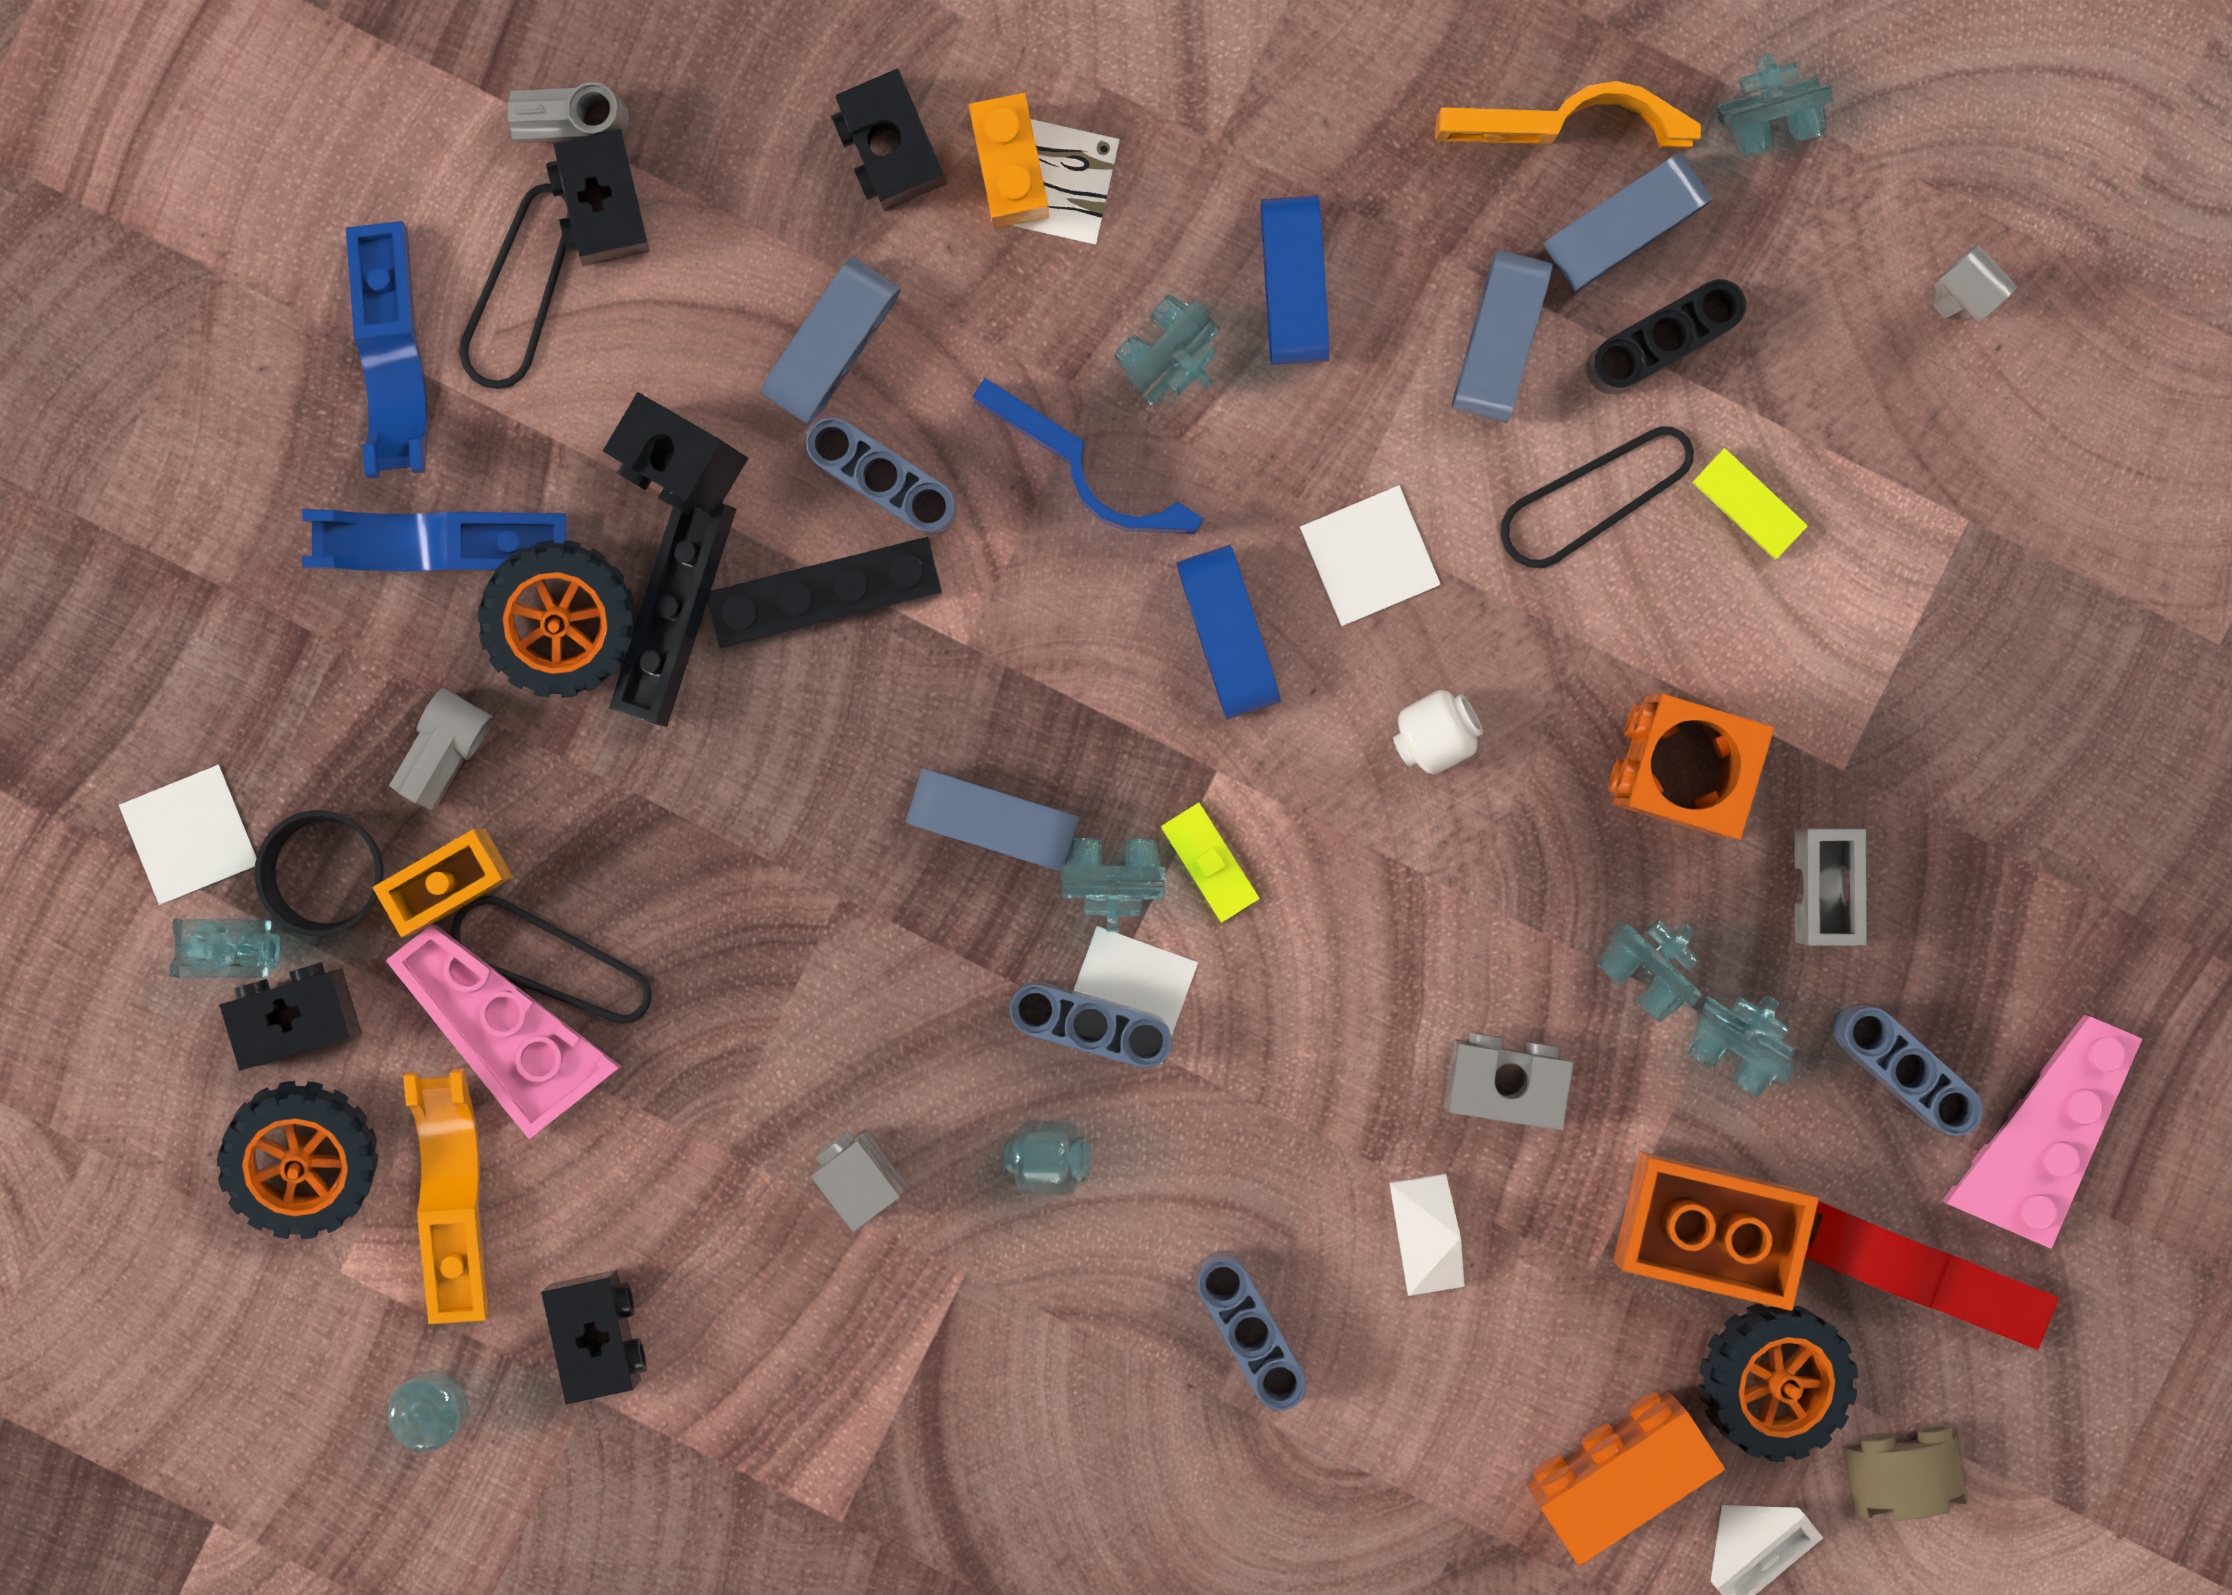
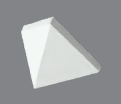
(1427, 1234)
(1758, 1546)

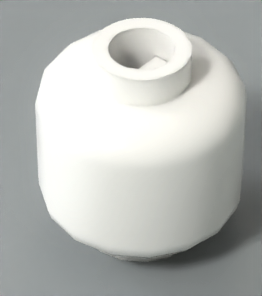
(1438, 732)

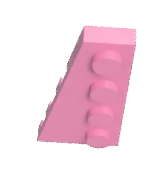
(508, 1038)
(2045, 1145)

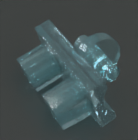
(1799, 102)
(1176, 356)
(1113, 889)
(224, 948)
(1669, 987)
(1749, 1033)

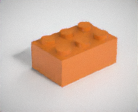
(1715, 1230)
(1624, 1475)

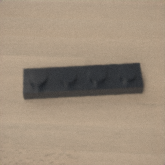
(824, 592)
(671, 614)

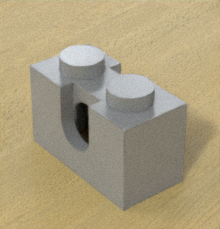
(1823, 914)
(1538, 1100)
(857, 1178)

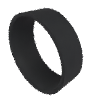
(266, 874)

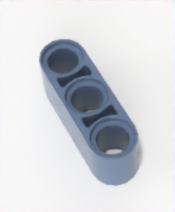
(1627, 222)
(1502, 335)
(830, 340)
(861, 456)
(992, 819)
(1112, 1044)
(1930, 1085)
(1258, 1357)

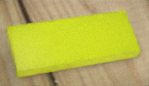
(1749, 504)
(1210, 862)

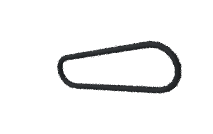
(489, 287)
(1535, 563)
(455, 931)

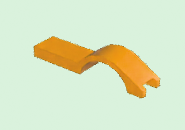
(1669, 124)
(449, 1198)

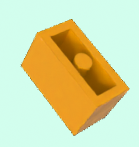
(1009, 160)
(443, 882)

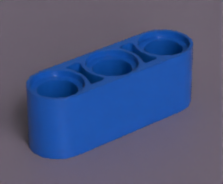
(1294, 280)
(1228, 632)

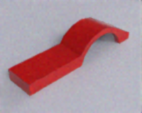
(1931, 1277)

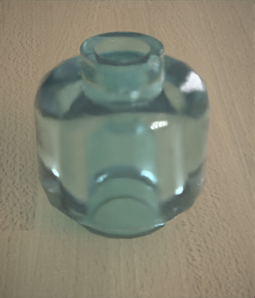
(1048, 1157)
(433, 1393)

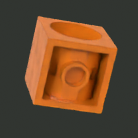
(1737, 742)

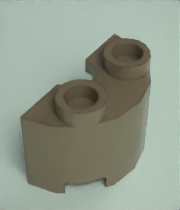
(1907, 1477)

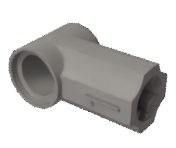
(562, 113)
(1972, 287)
(447, 735)

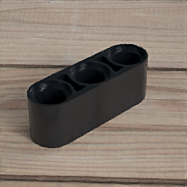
(1687, 319)

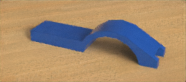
(388, 347)
(1068, 447)
(424, 540)

